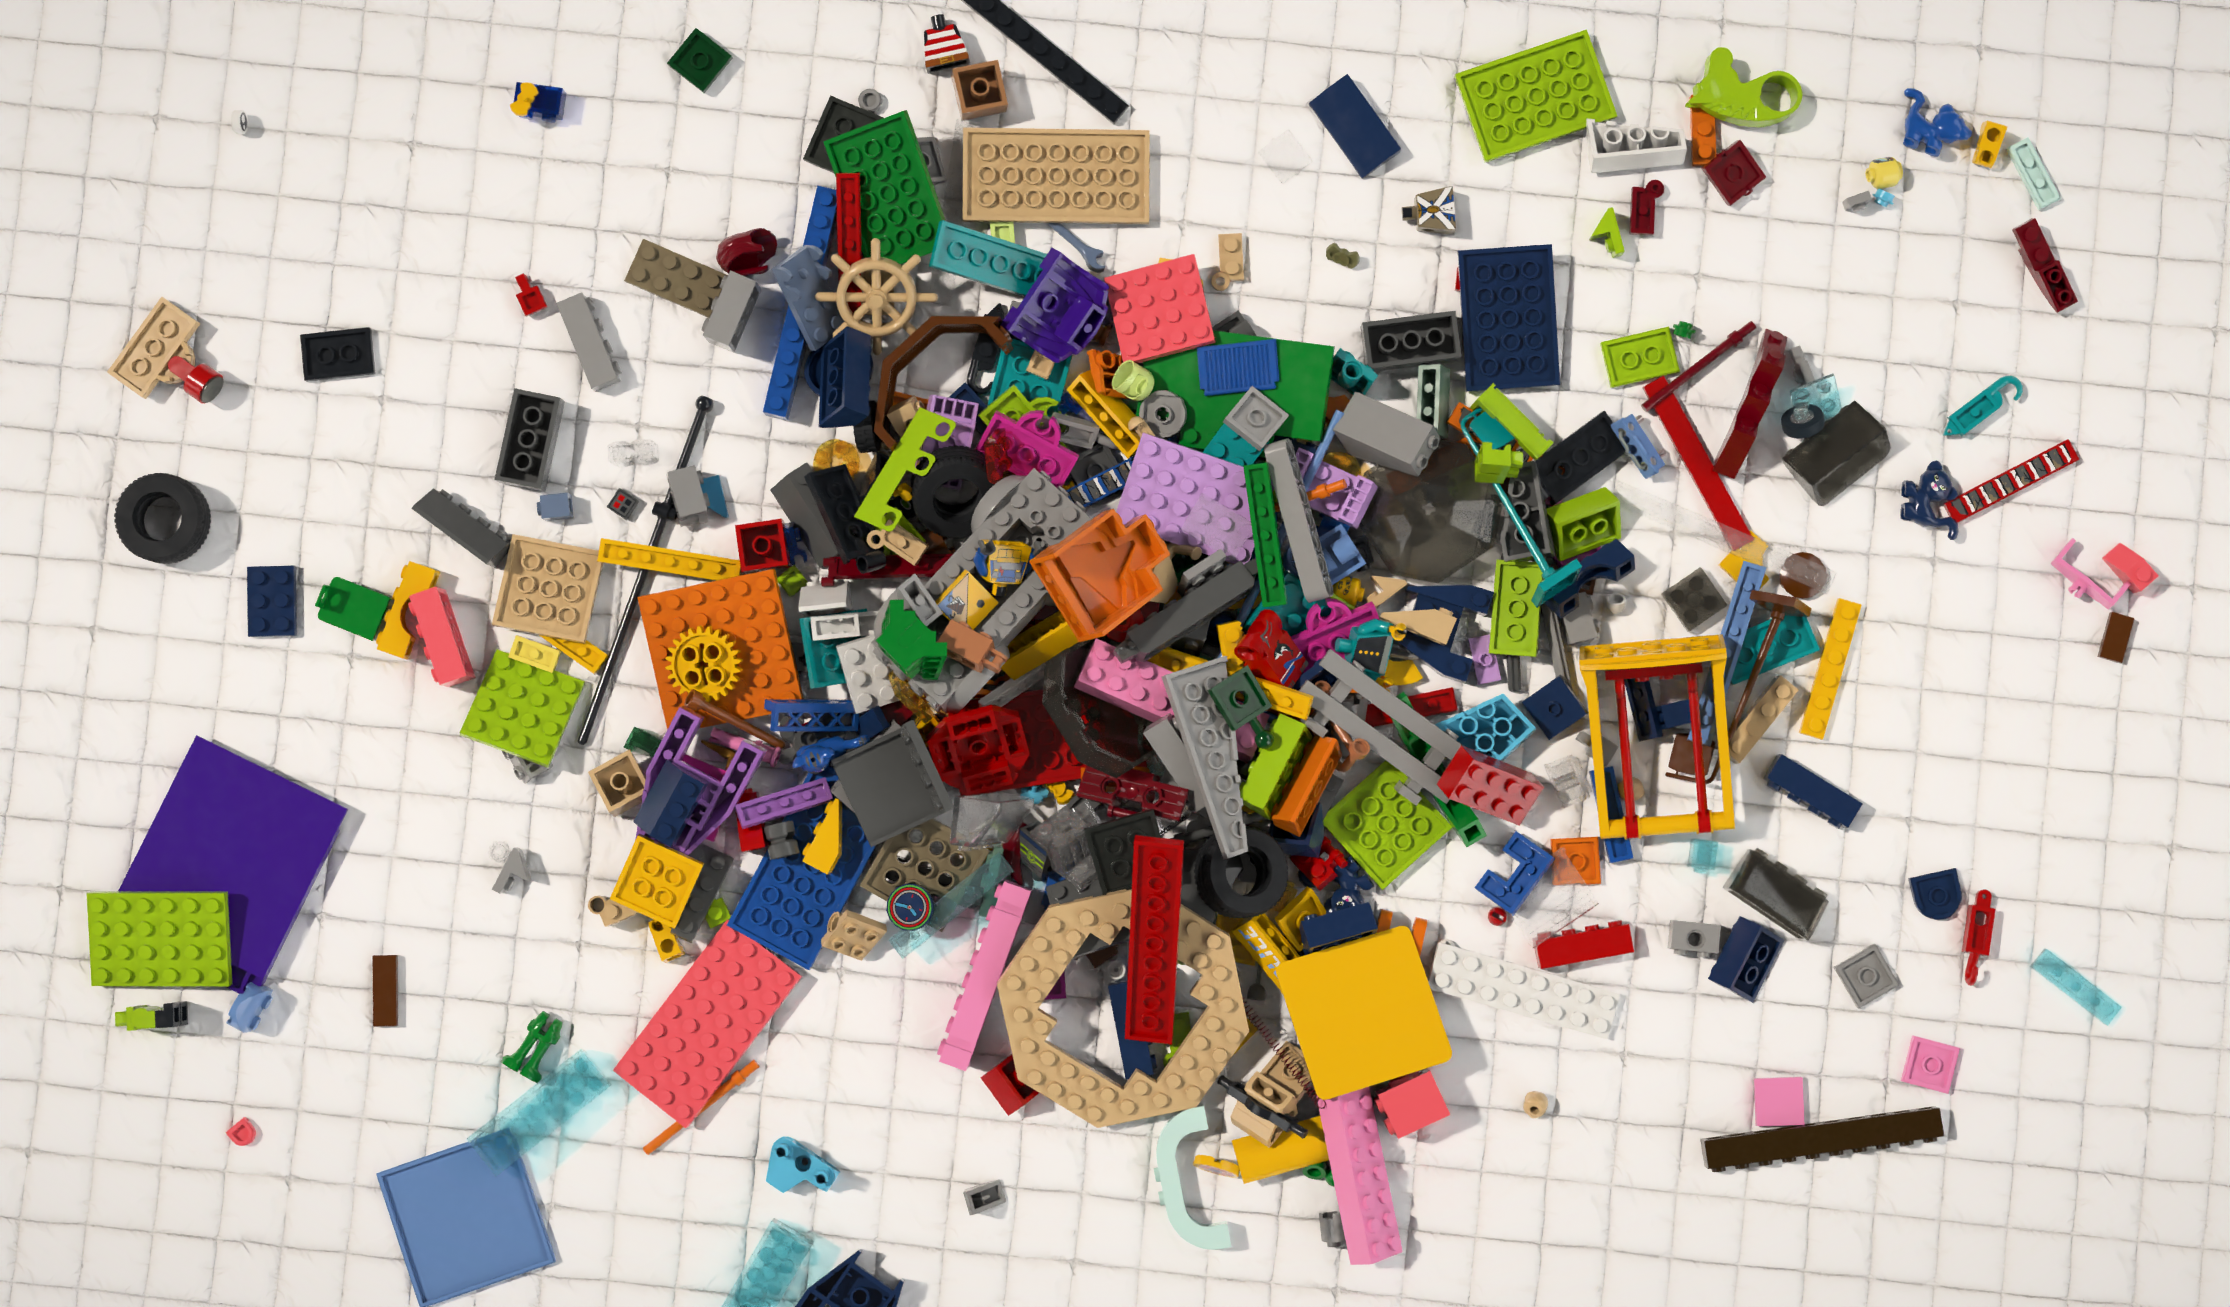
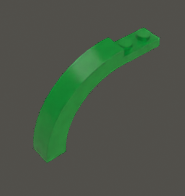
(1458, 815)

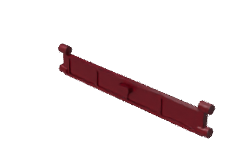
(895, 568)

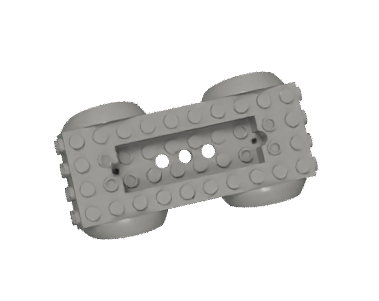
(1011, 510)

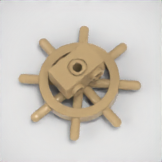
(877, 281)

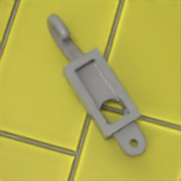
(1079, 432)

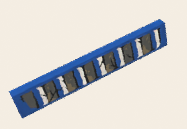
(1104, 483)

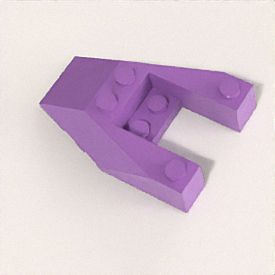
(719, 796)

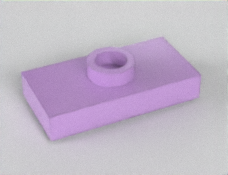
(1484, 663)

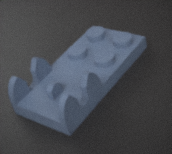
(800, 280)

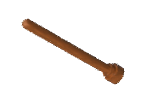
(696, 701)

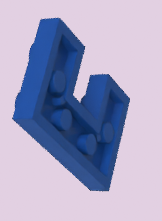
(1532, 867)

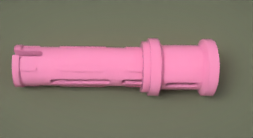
(733, 741)

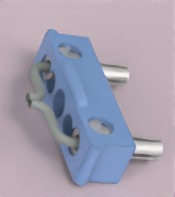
(1638, 445)

